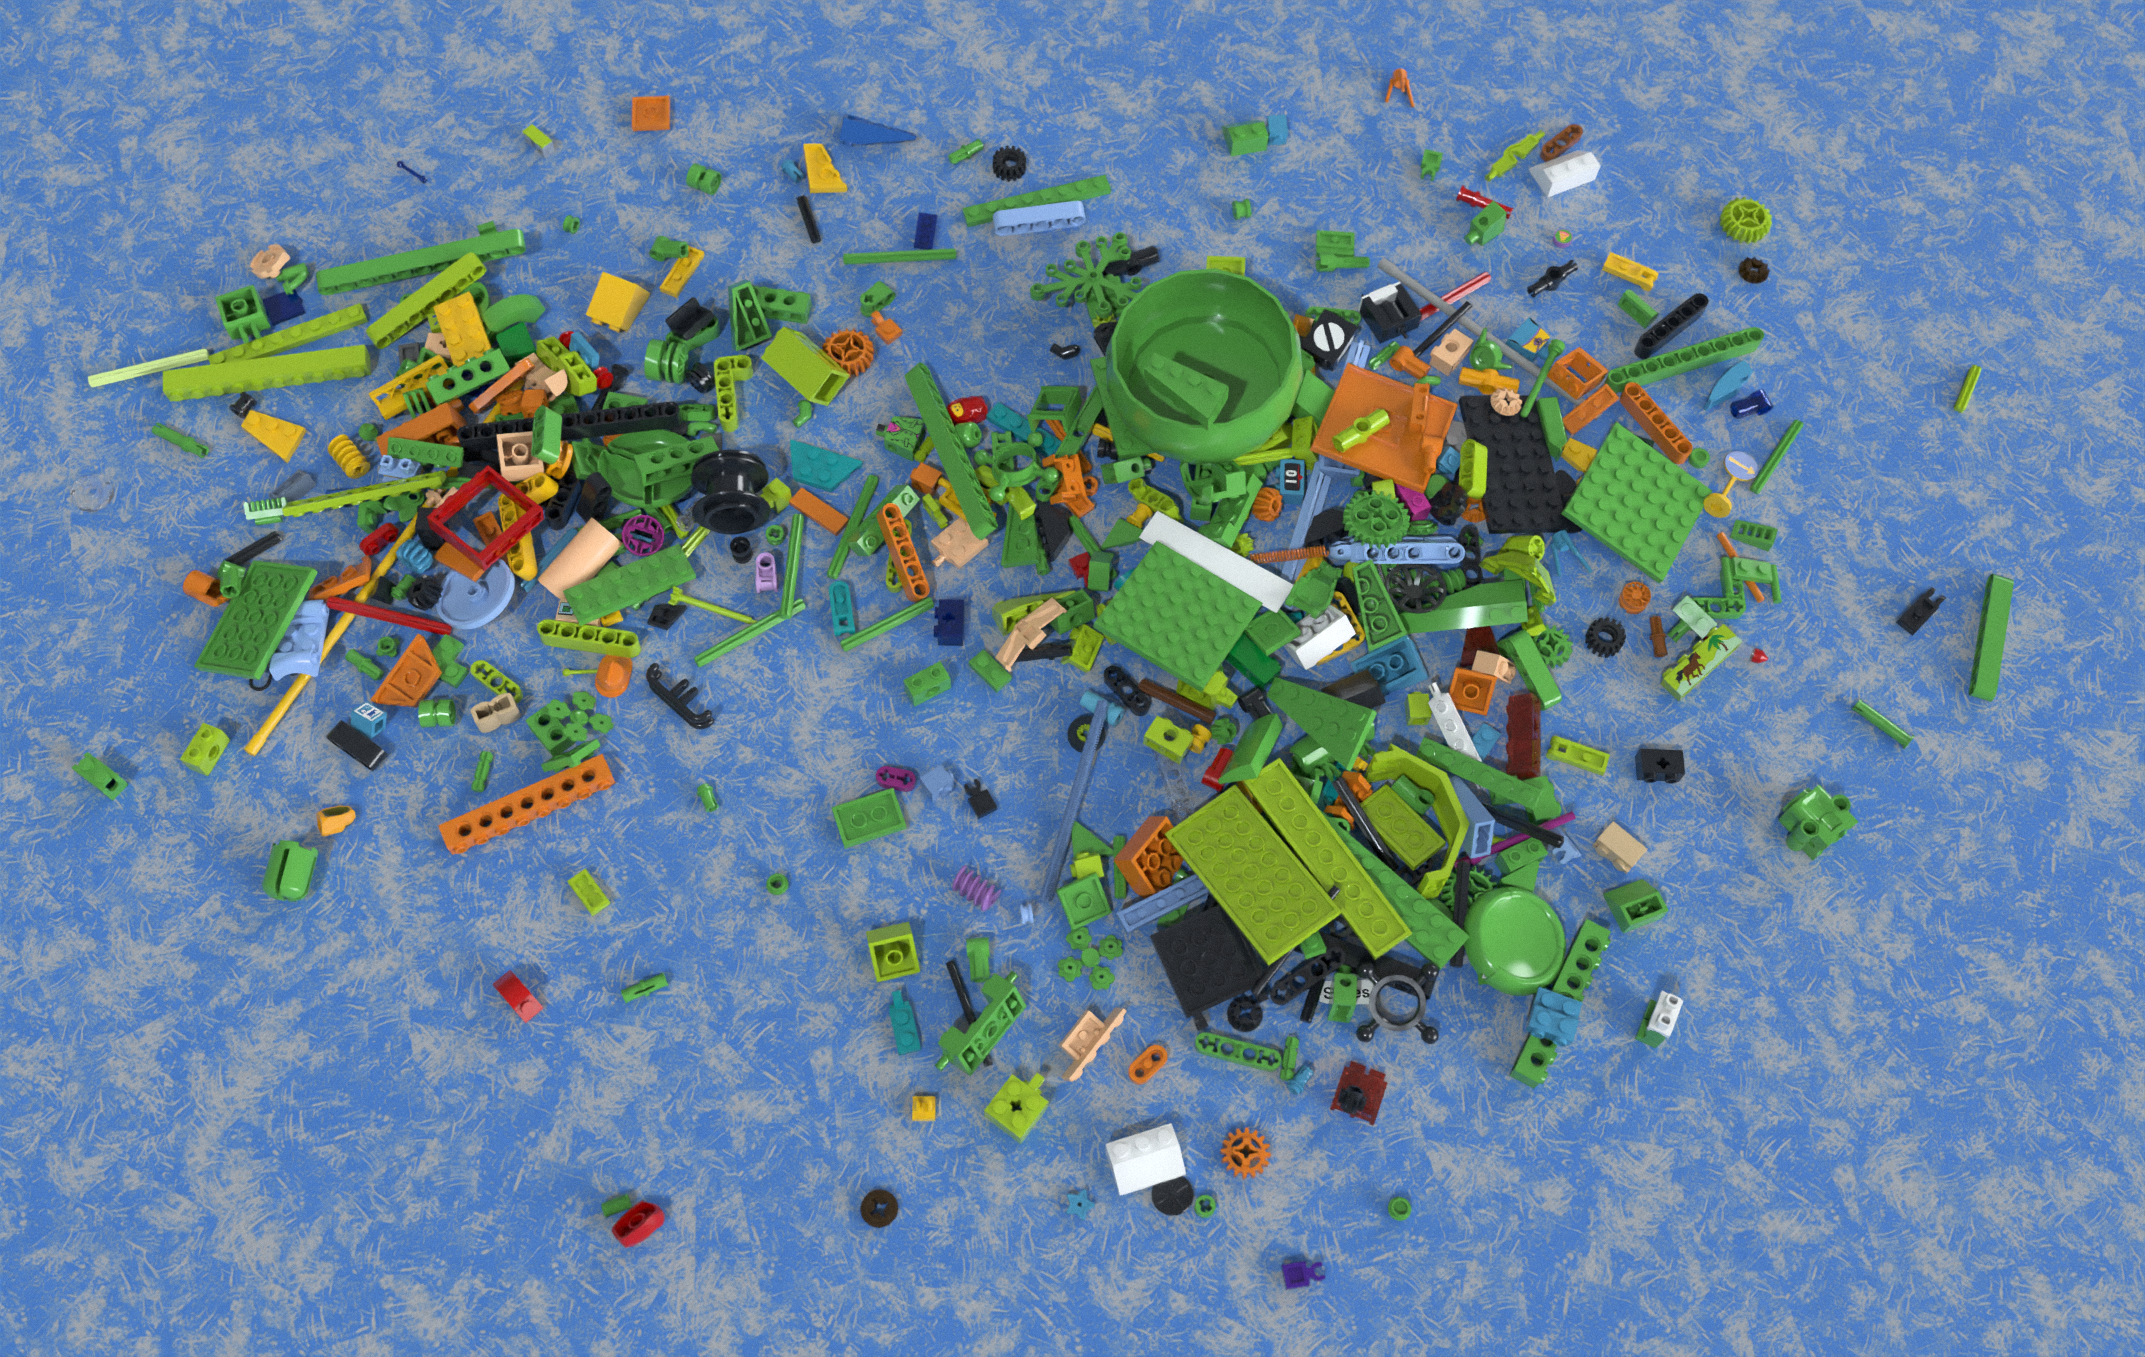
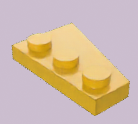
(820, 171)
(277, 435)
(1578, 454)

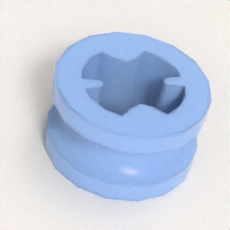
(1026, 913)

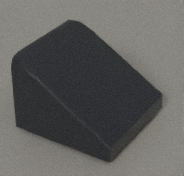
(382, 590)

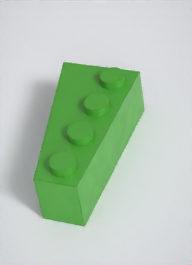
(1376, 608)

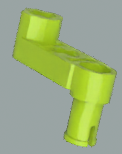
(1145, 494)

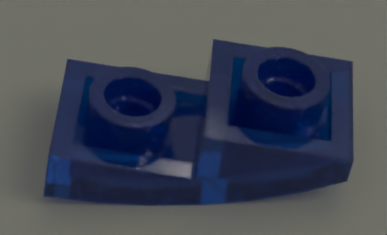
(925, 231)

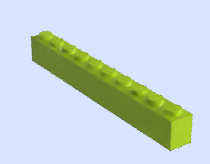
(266, 373)

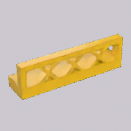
(395, 402)

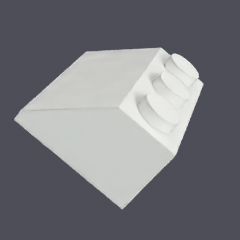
(1565, 172)
(1319, 637)
(1145, 1159)

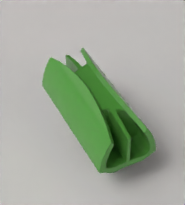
(1311, 755)

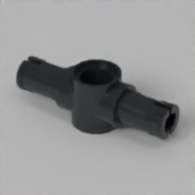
(1552, 278)

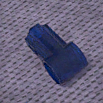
(1756, 403)

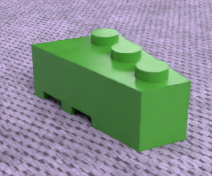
(746, 316)

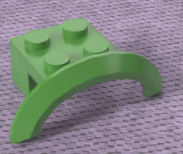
(1226, 482)

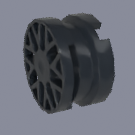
(700, 377)

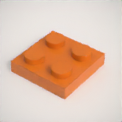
(650, 113)

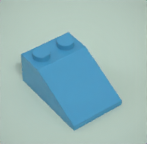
(1393, 665)

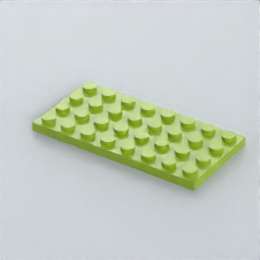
(1252, 874)

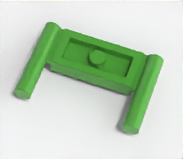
(1750, 571)

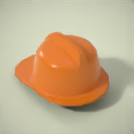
(613, 675)

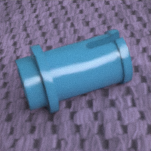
(789, 167)
(1300, 1079)

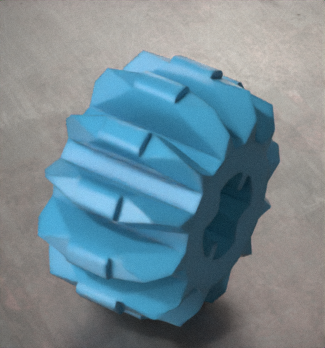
(414, 556)

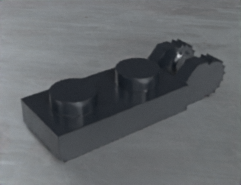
(1919, 612)

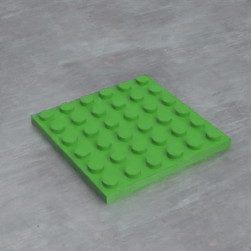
(1637, 502)
(1178, 616)

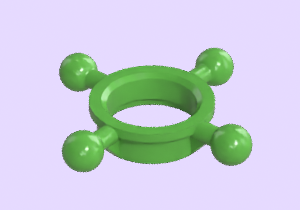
(1020, 477)

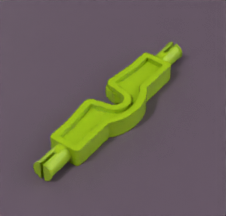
(1519, 149)

